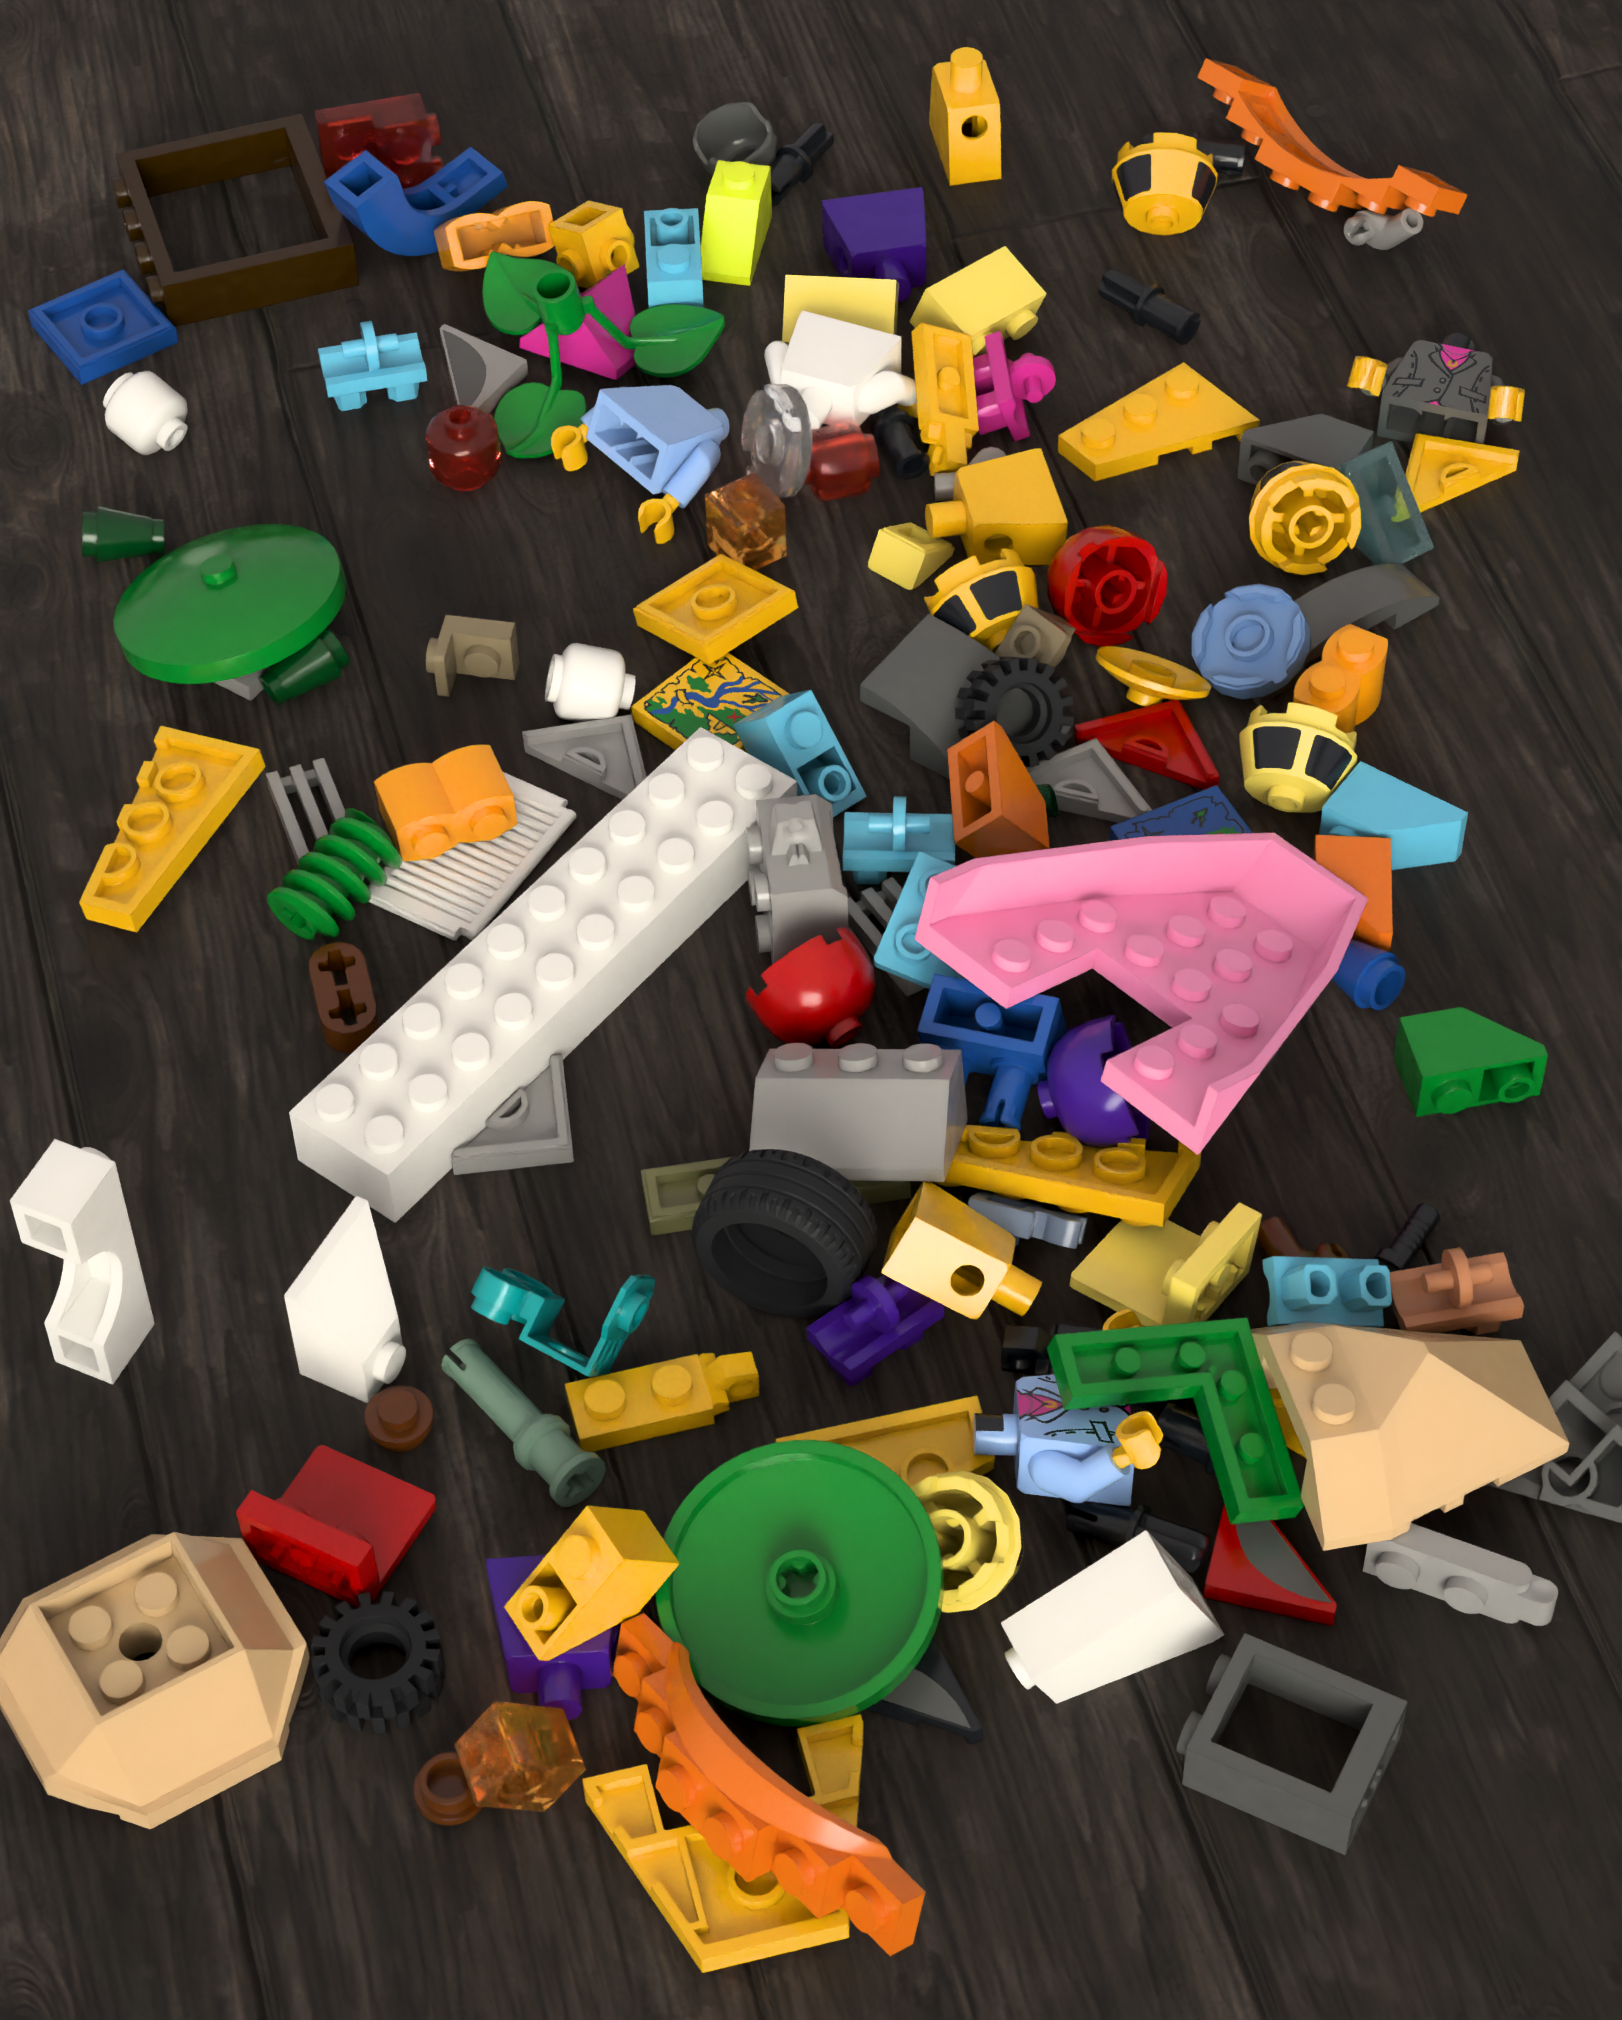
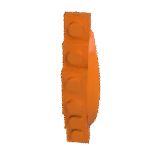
(1300, 163)
(750, 1810)

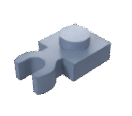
(1030, 1219)

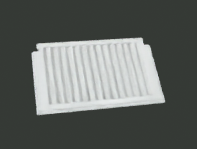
(475, 879)

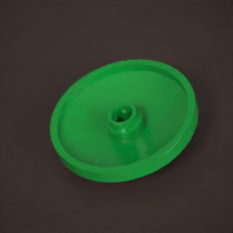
(230, 603)
(802, 1582)

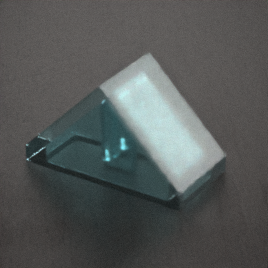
(1389, 514)

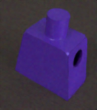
(878, 237)
(561, 1678)

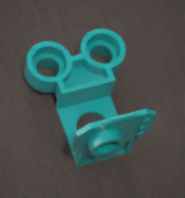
(532, 1303)

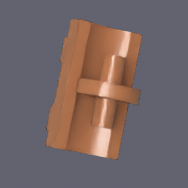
(1456, 1294)

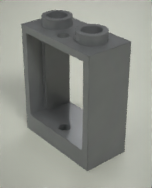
(1272, 1794)

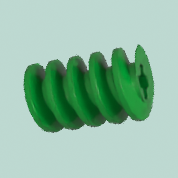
(333, 875)

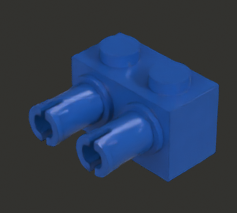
(994, 1041)

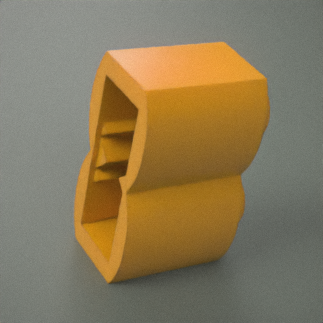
(511, 230)
(1347, 677)
(446, 802)

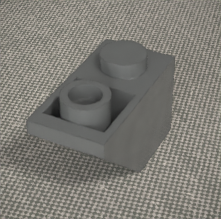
(1307, 439)

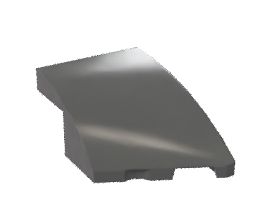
(921, 688)
(1591, 1416)

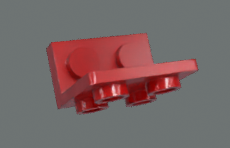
(336, 1525)

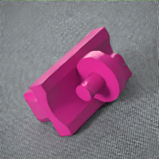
(1004, 386)

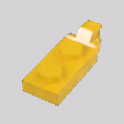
(945, 395)
(658, 1398)

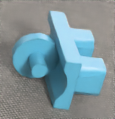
(372, 364)
(892, 840)
(1327, 1290)

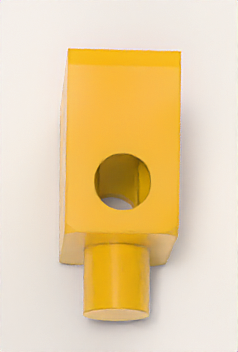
(963, 95)
(1003, 506)
(956, 1256)

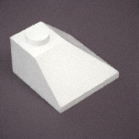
(345, 1310)

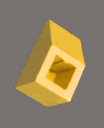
(591, 1580)

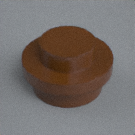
(399, 1418)
(443, 1791)

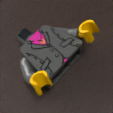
(1438, 391)

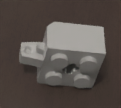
(796, 875)

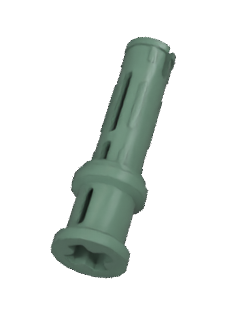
(539, 1439)

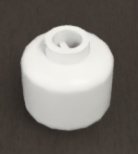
(145, 412)
(588, 683)

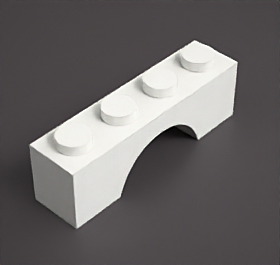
(79, 1213)

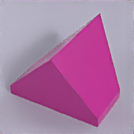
(591, 344)

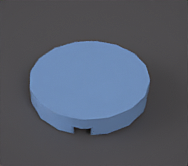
(1251, 641)

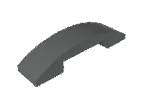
(1363, 600)

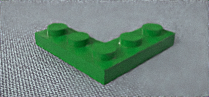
(1198, 1361)

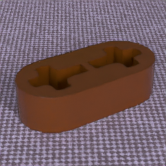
(332, 999)

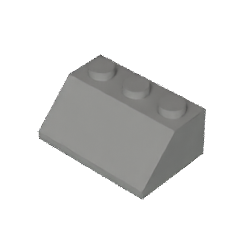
(863, 1109)

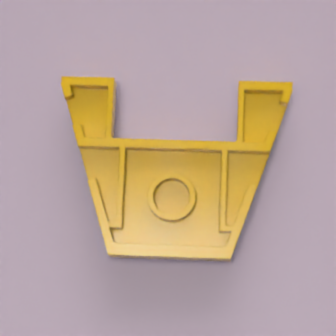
(703, 1896)

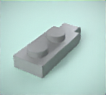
(1463, 1576)

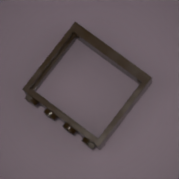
(244, 281)

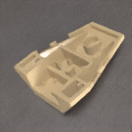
(1404, 1421)

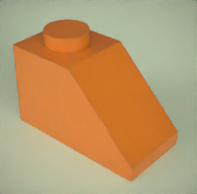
(994, 797)
(1367, 868)

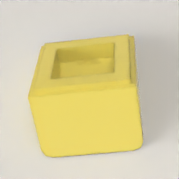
(908, 554)

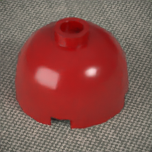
(1106, 584)
(817, 992)

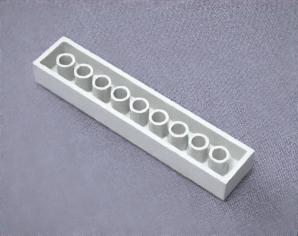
(537, 977)

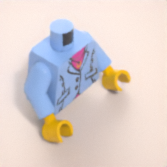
(656, 438)
(1071, 1451)

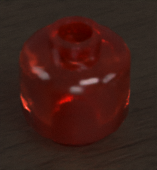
(463, 447)
(842, 462)

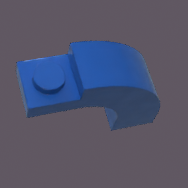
(406, 218)

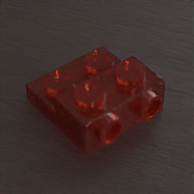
(389, 129)

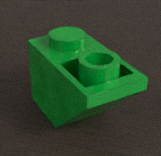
(1465, 1061)

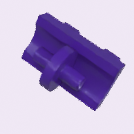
(872, 1326)

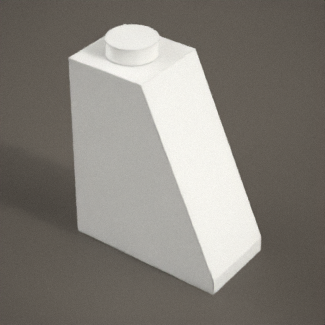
(1109, 1622)

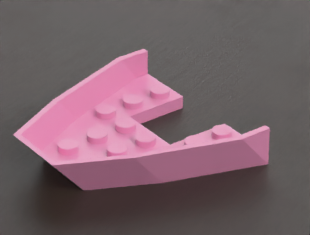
(1199, 929)

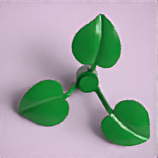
(528, 291)

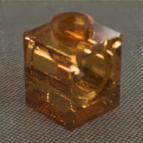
(746, 522)
(519, 1756)

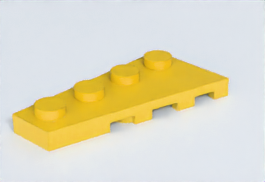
(174, 814)
(1077, 1178)

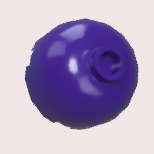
(1075, 1087)

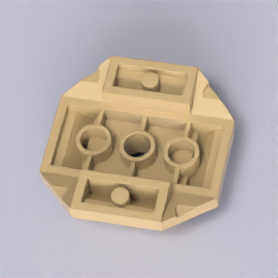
(162, 1728)

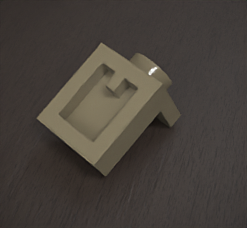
(1037, 636)
(472, 648)

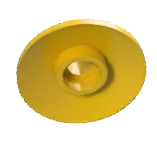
(1151, 676)

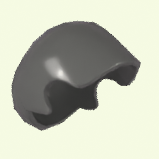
(734, 135)

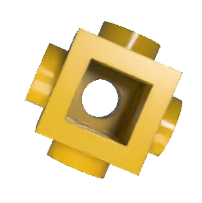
(593, 242)

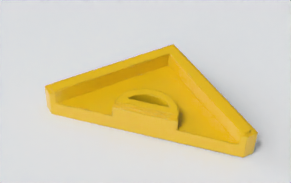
(1450, 467)

